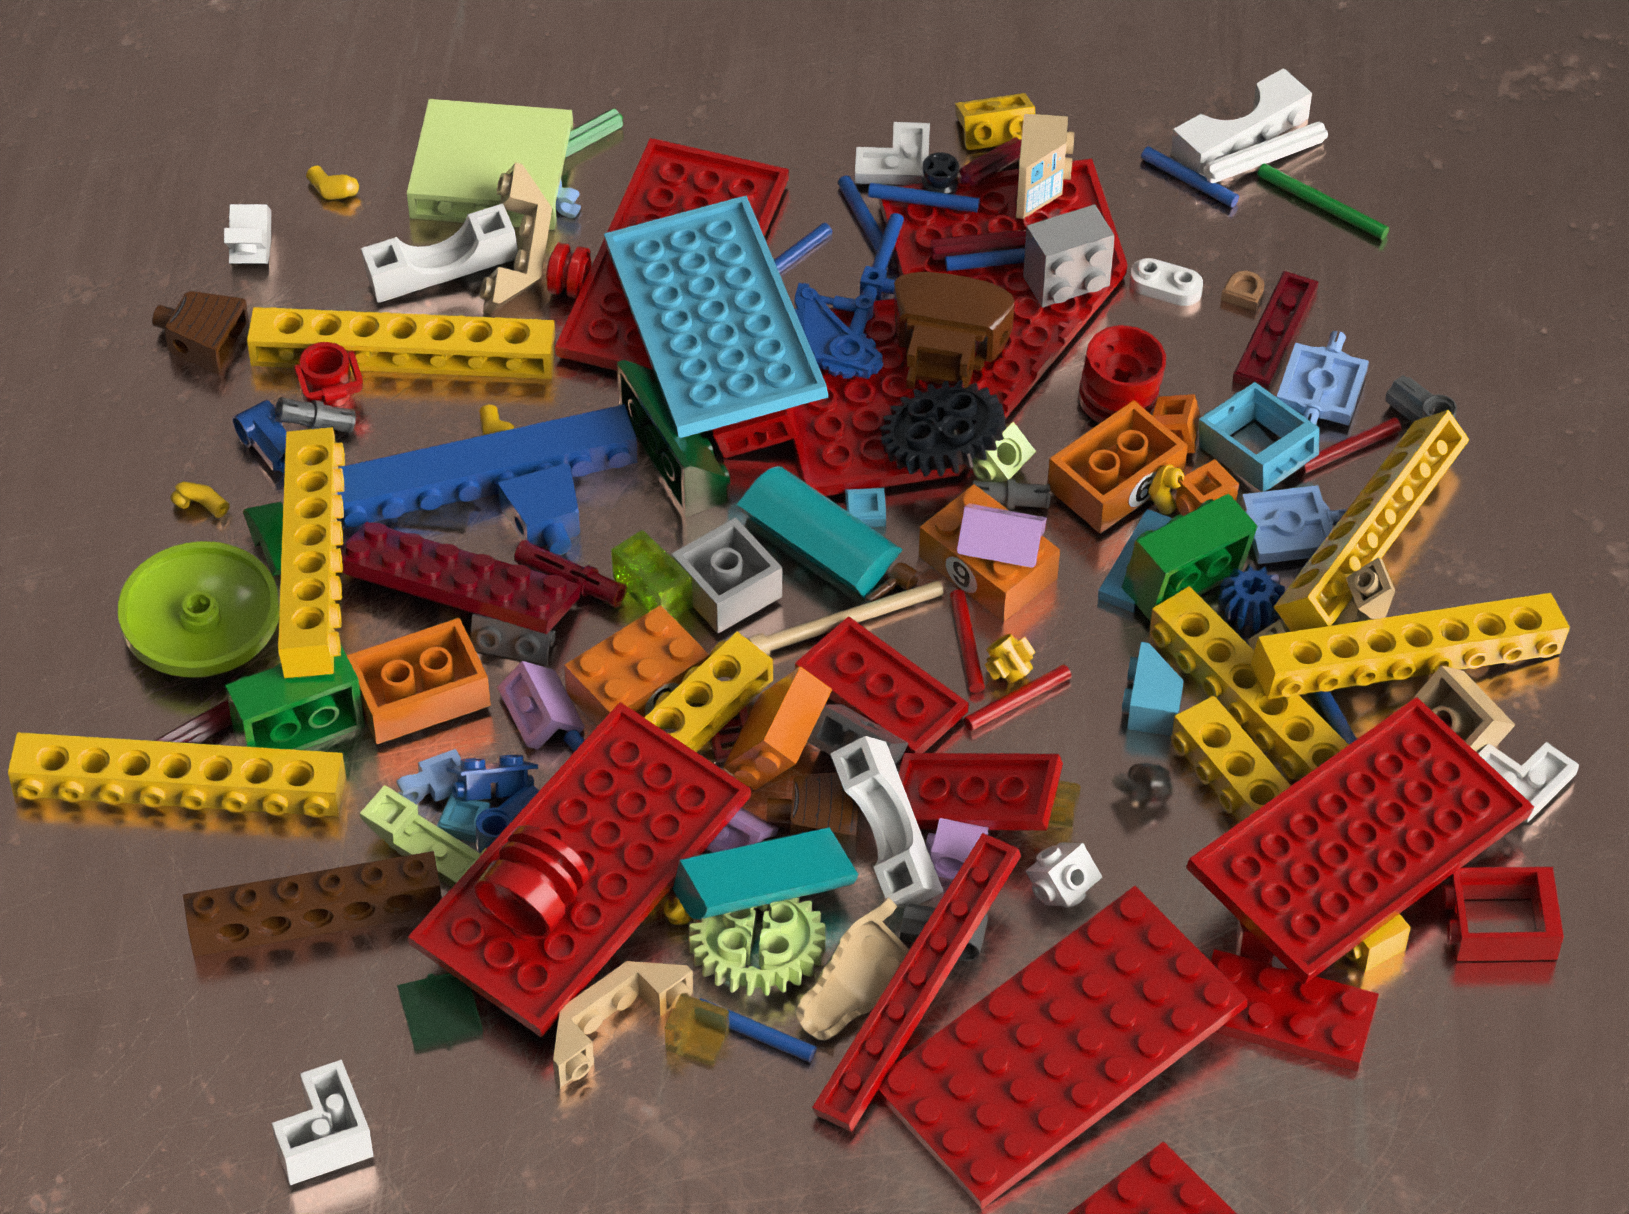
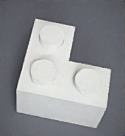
(327, 1134)

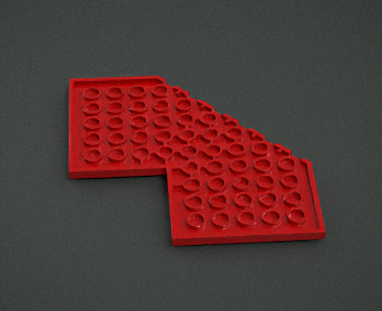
(841, 434)

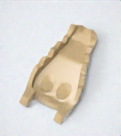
(853, 975)

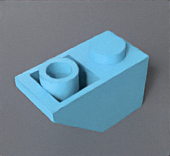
(1154, 694)

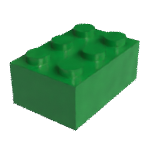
(1189, 552)
(295, 710)

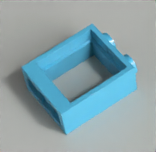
(1296, 447)

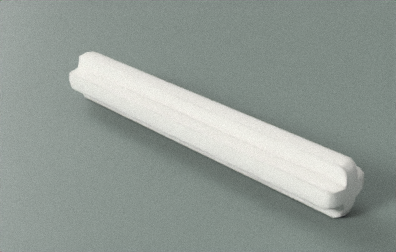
(1265, 152)

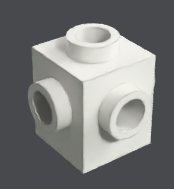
(1063, 874)

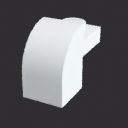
(248, 234)

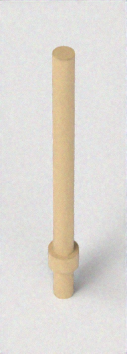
(859, 614)

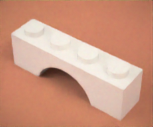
(1278, 106)
(479, 244)
(875, 785)

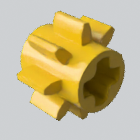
(1009, 658)

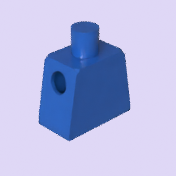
(542, 507)

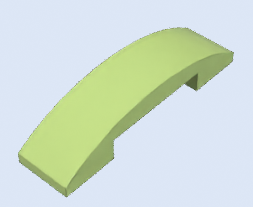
(400, 826)

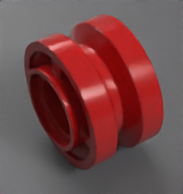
(567, 269)

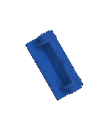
(476, 777)

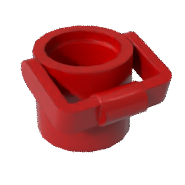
(326, 374)

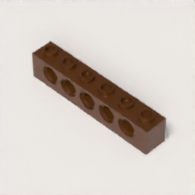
(312, 903)

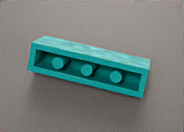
(819, 529)
(762, 874)

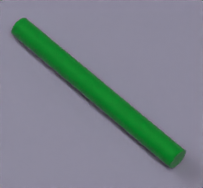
(1323, 201)

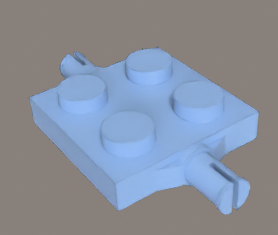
(1323, 381)
(1289, 522)

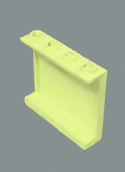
(472, 144)

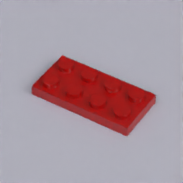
(883, 685)
(982, 788)
(1309, 1020)

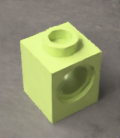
(1012, 453)

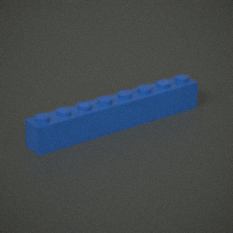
(475, 465)

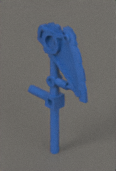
(835, 345)

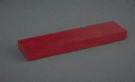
(1275, 330)

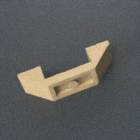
(521, 196)
(1370, 600)
(654, 982)

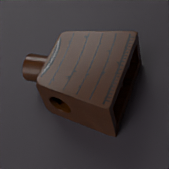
(203, 328)
(818, 804)

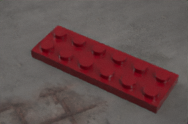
(458, 577)

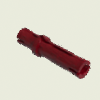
(553, 564)

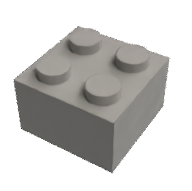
(1068, 255)
(730, 574)

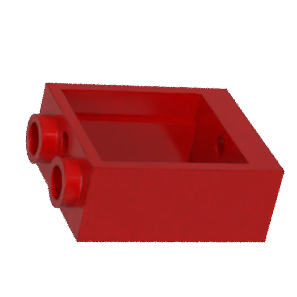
(740, 436)
(1504, 883)

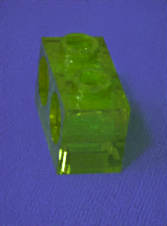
(652, 575)

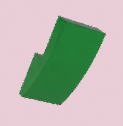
(266, 529)

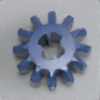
(1250, 597)

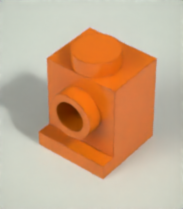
(1180, 416)
(1202, 484)

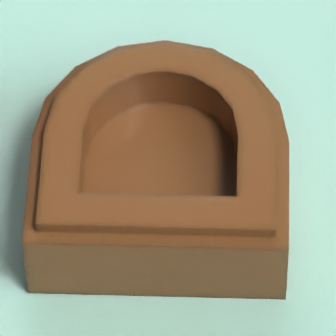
(1244, 290)

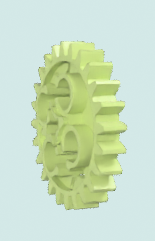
(788, 945)

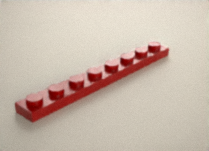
(916, 982)

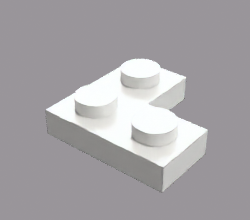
(898, 164)
(1538, 777)

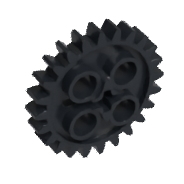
(943, 428)

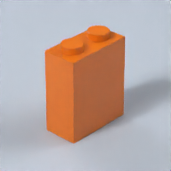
(777, 728)

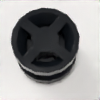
(940, 173)

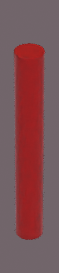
(1352, 444)
(967, 641)
(1017, 697)

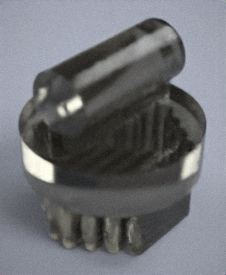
(1145, 785)

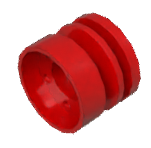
(1120, 368)
(531, 881)

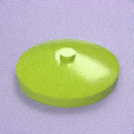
(198, 609)

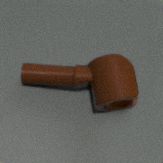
(900, 575)

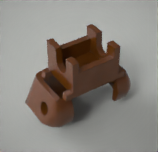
(941, 320)

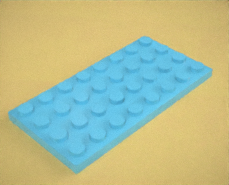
(714, 316)

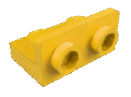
(993, 120)

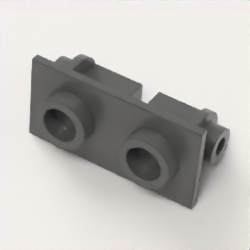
(510, 640)

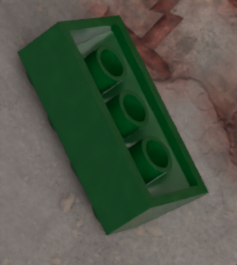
(682, 463)

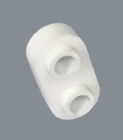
(1166, 282)

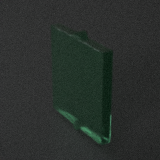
(439, 1010)

